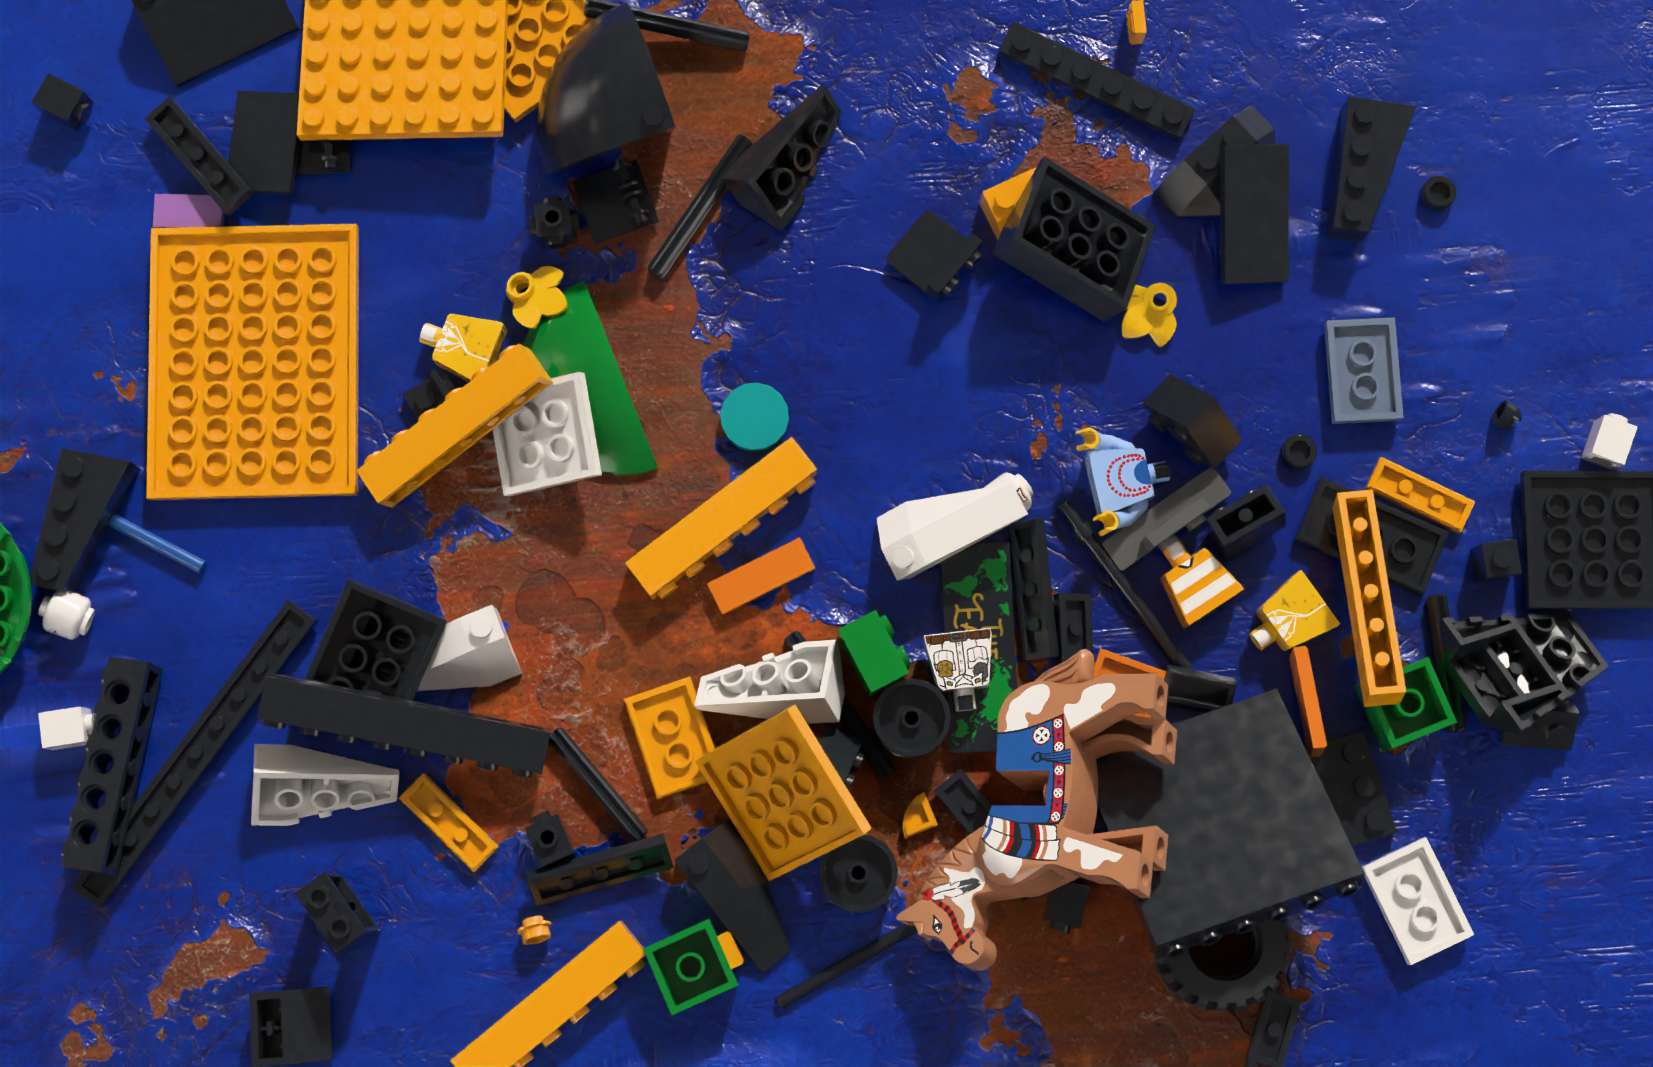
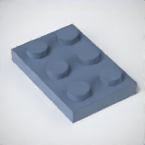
(1363, 370)

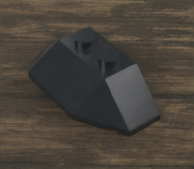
(1195, 182)

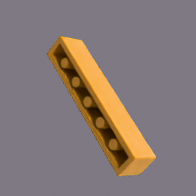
(454, 425)
(722, 518)
(1368, 598)
(556, 1001)

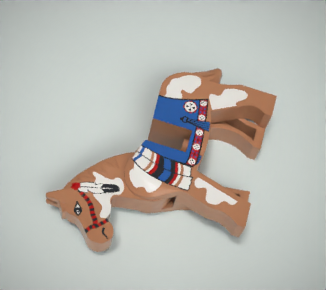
(1051, 744)

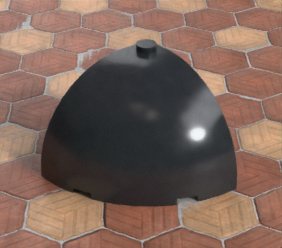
(600, 95)

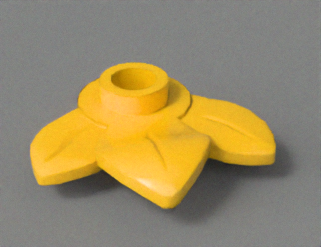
(540, 297)
(1146, 317)

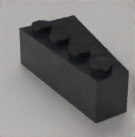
(1364, 158)
(77, 517)

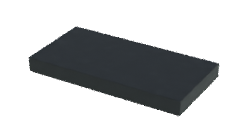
(1254, 213)
(1408, 543)

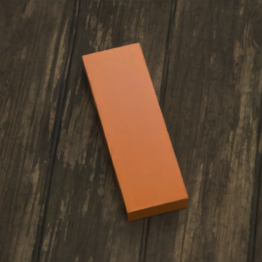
(761, 576)
(1307, 701)

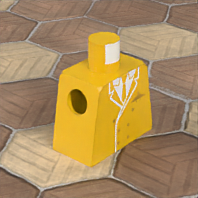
(464, 344)
(1293, 615)

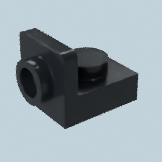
(429, 393)

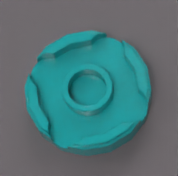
(754, 417)

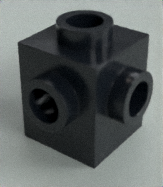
(556, 234)

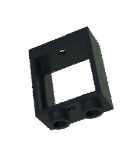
(328, 905)

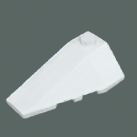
(940, 526)
(471, 654)
(803, 677)
(306, 782)

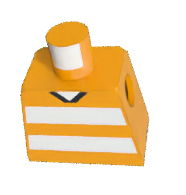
(1196, 583)

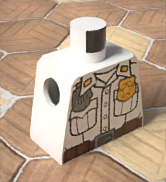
(960, 663)

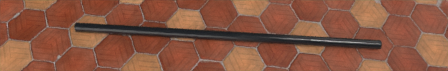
(853, 960)

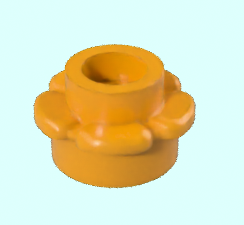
(534, 930)

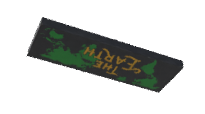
(980, 597)

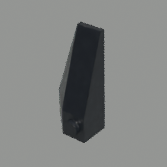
(778, 165)
(737, 892)

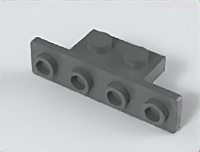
(1164, 520)

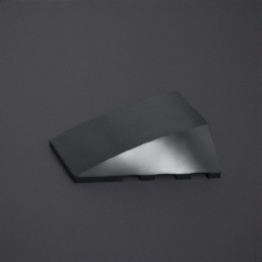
(1518, 666)

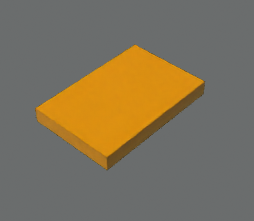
(670, 735)

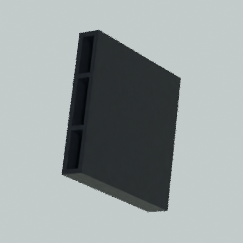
(1241, 825)

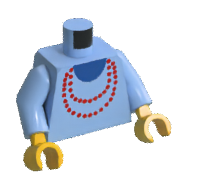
(1119, 478)

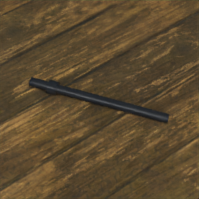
(1083, 533)

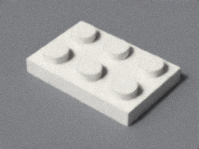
(1417, 901)

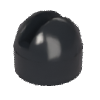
(1505, 415)

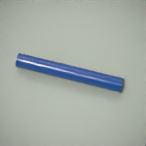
(157, 543)

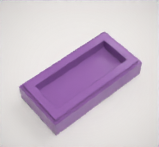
(186, 211)

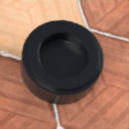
(1438, 193)
(1298, 452)

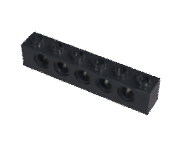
(121, 781)

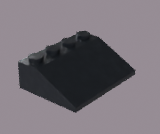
(211, 33)
(1075, 241)
(376, 643)

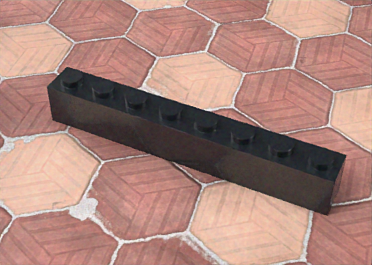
(403, 723)

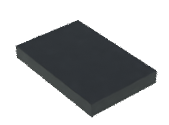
(266, 141)

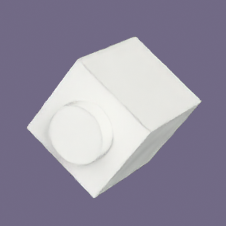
(1609, 441)
(65, 727)

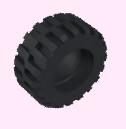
(1235, 990)

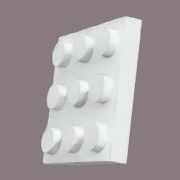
(548, 439)

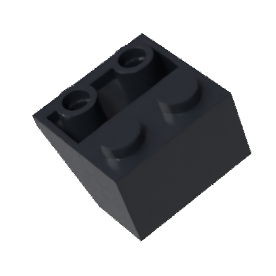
(291, 1026)

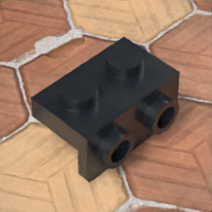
(1551, 731)

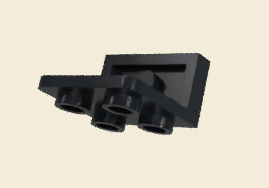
(934, 255)

